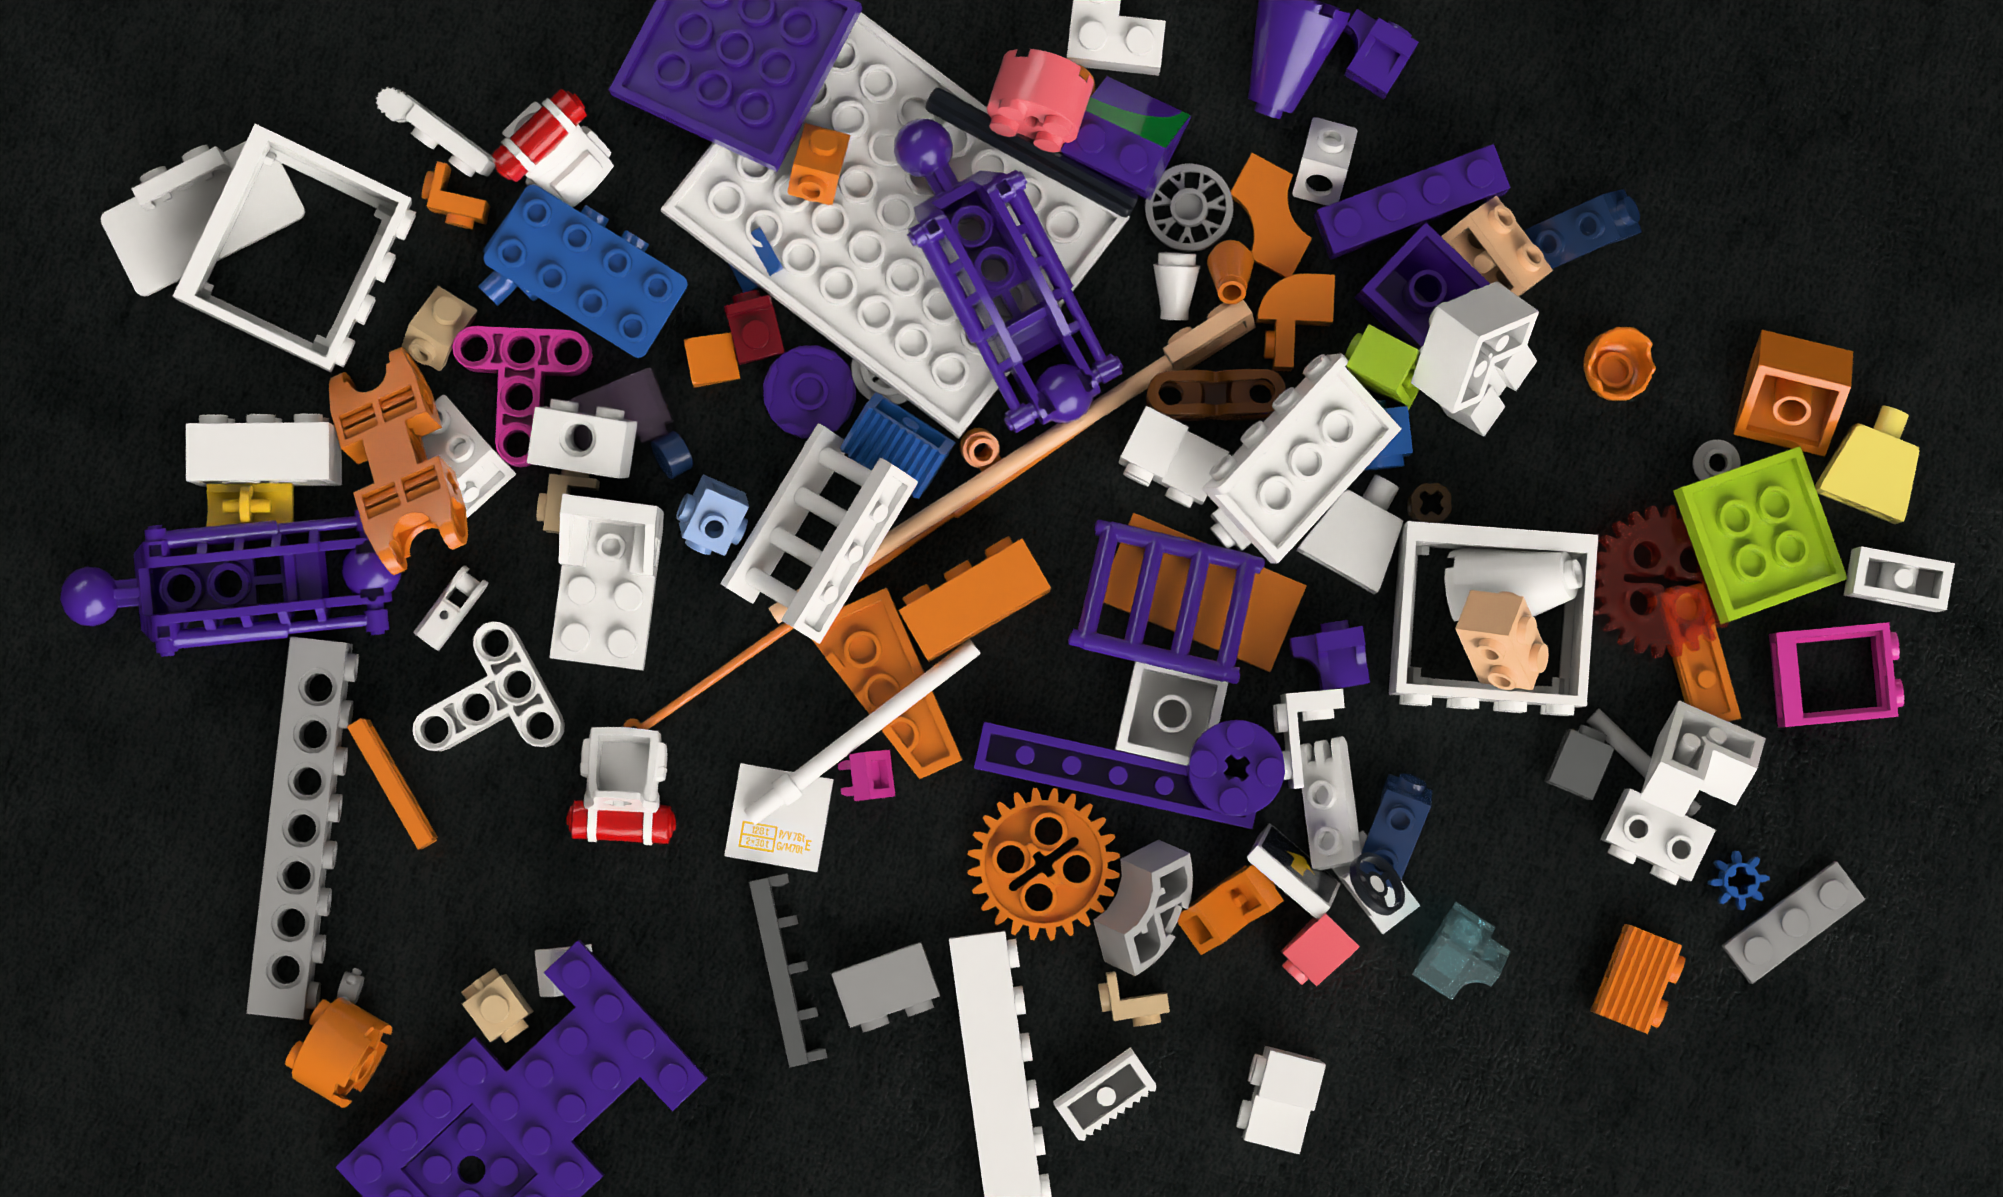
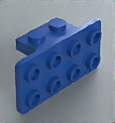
(586, 269)

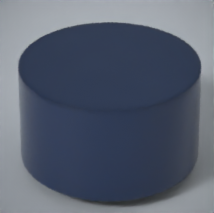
(672, 454)

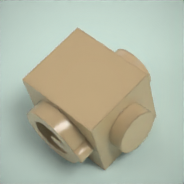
(496, 1006)

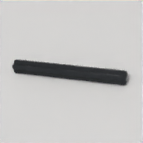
(1023, 149)

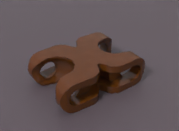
(1215, 394)

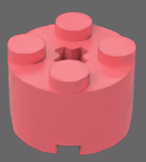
(1039, 98)

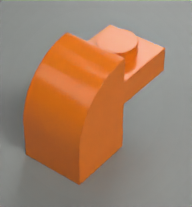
(1292, 302)
(1228, 908)

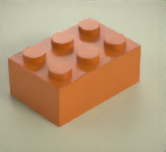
(973, 597)

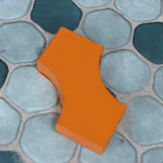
(1264, 196)

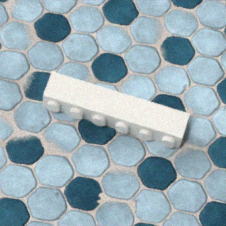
(996, 1066)

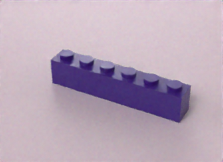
(1094, 771)

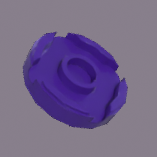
(808, 389)

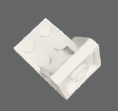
(606, 581)

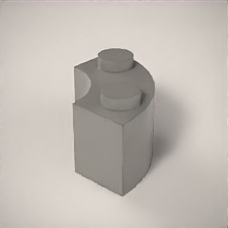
(1146, 908)

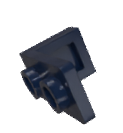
(1586, 228)
(1397, 822)

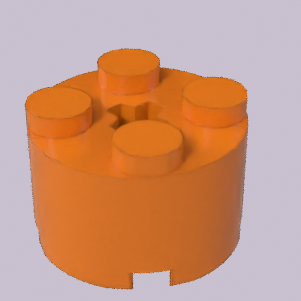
(338, 1050)

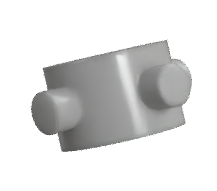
(351, 985)

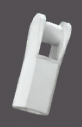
(444, 614)

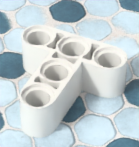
(496, 691)

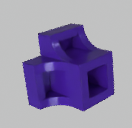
(1379, 52)
(1335, 654)

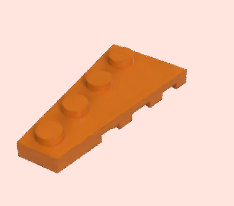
(876, 663)

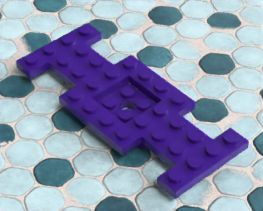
(531, 1113)

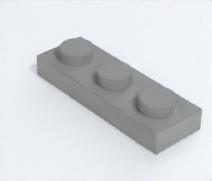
(1793, 922)

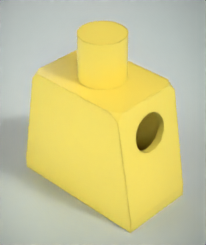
(1873, 468)

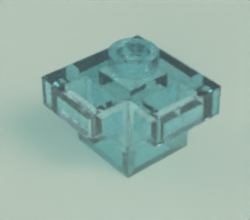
(1461, 953)

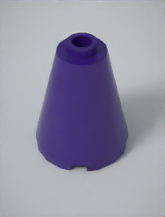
(1289, 50)

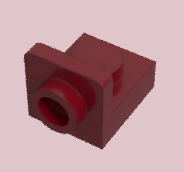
(754, 327)

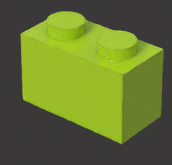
(1384, 365)

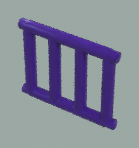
(1132, 645)

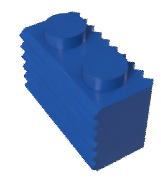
(899, 438)

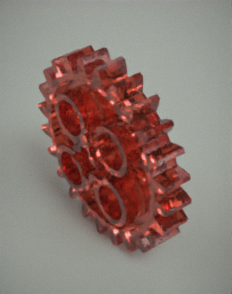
(1660, 623)

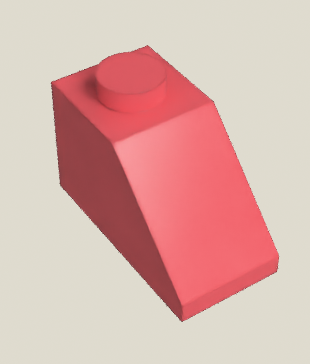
(1317, 950)

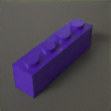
(1411, 201)

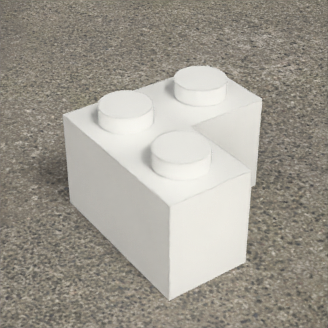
(1112, 41)
(1467, 342)
(1170, 456)
(1700, 754)
(1281, 1099)

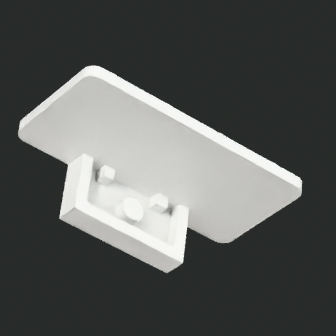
(172, 207)

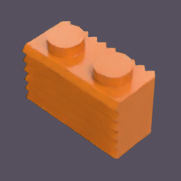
(1637, 979)

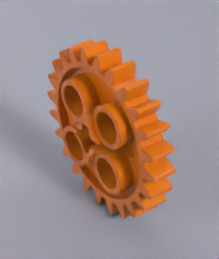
(1069, 899)

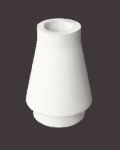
(1175, 283)

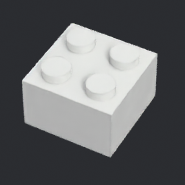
(1167, 712)

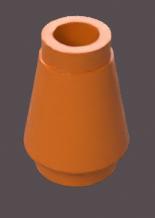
(1230, 269)

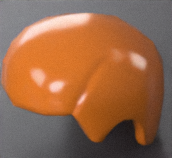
(1619, 363)

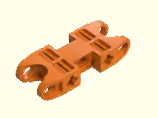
(407, 487)

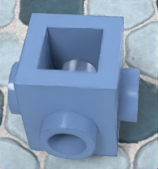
(713, 516)

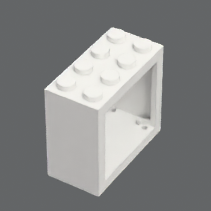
(392, 208)
(1566, 692)

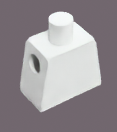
(1357, 535)

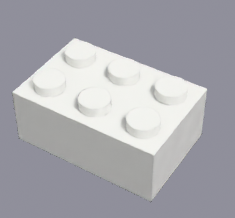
(263, 451)

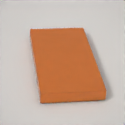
(1268, 613)

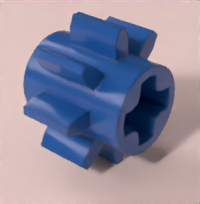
(1746, 889)

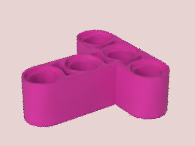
(515, 374)

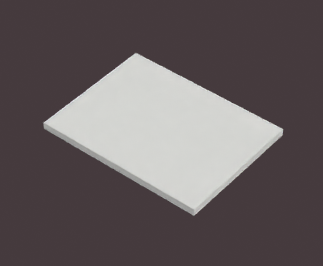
(851, 260)

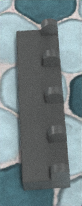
(781, 971)

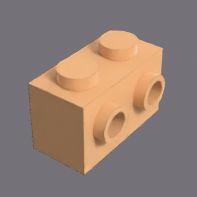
(1498, 247)
(1502, 640)

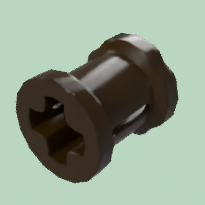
(1414, 503)

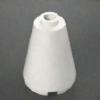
(1538, 576)

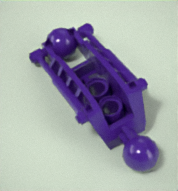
(1061, 391)
(93, 595)

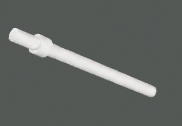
(788, 787)

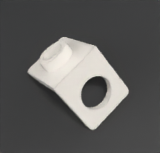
(1325, 154)

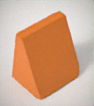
(711, 359)

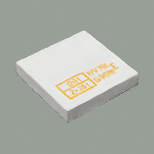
(787, 836)

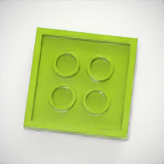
(1760, 535)

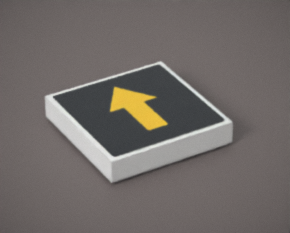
(1293, 871)

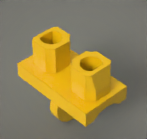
(250, 503)

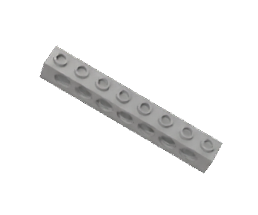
(267, 991)

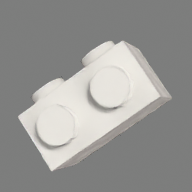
(1656, 836)

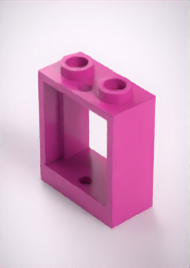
(1787, 680)

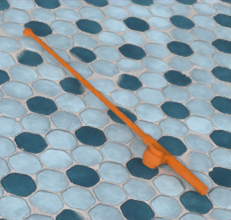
(980, 460)

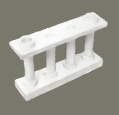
(848, 550)

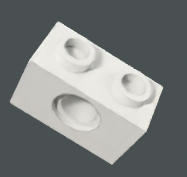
(554, 443)
(1899, 579)

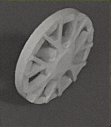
(1190, 208)

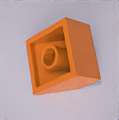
(1794, 392)

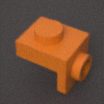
(818, 164)
(460, 209)

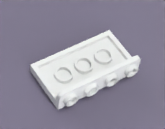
(1300, 457)

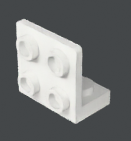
(475, 462)
(1314, 706)

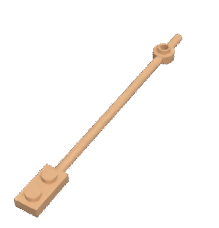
(1185, 350)

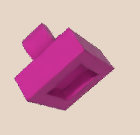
(870, 775)

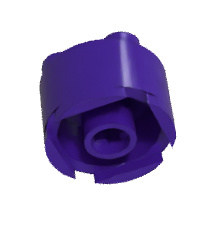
(1263, 770)

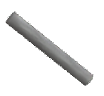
(1627, 748)

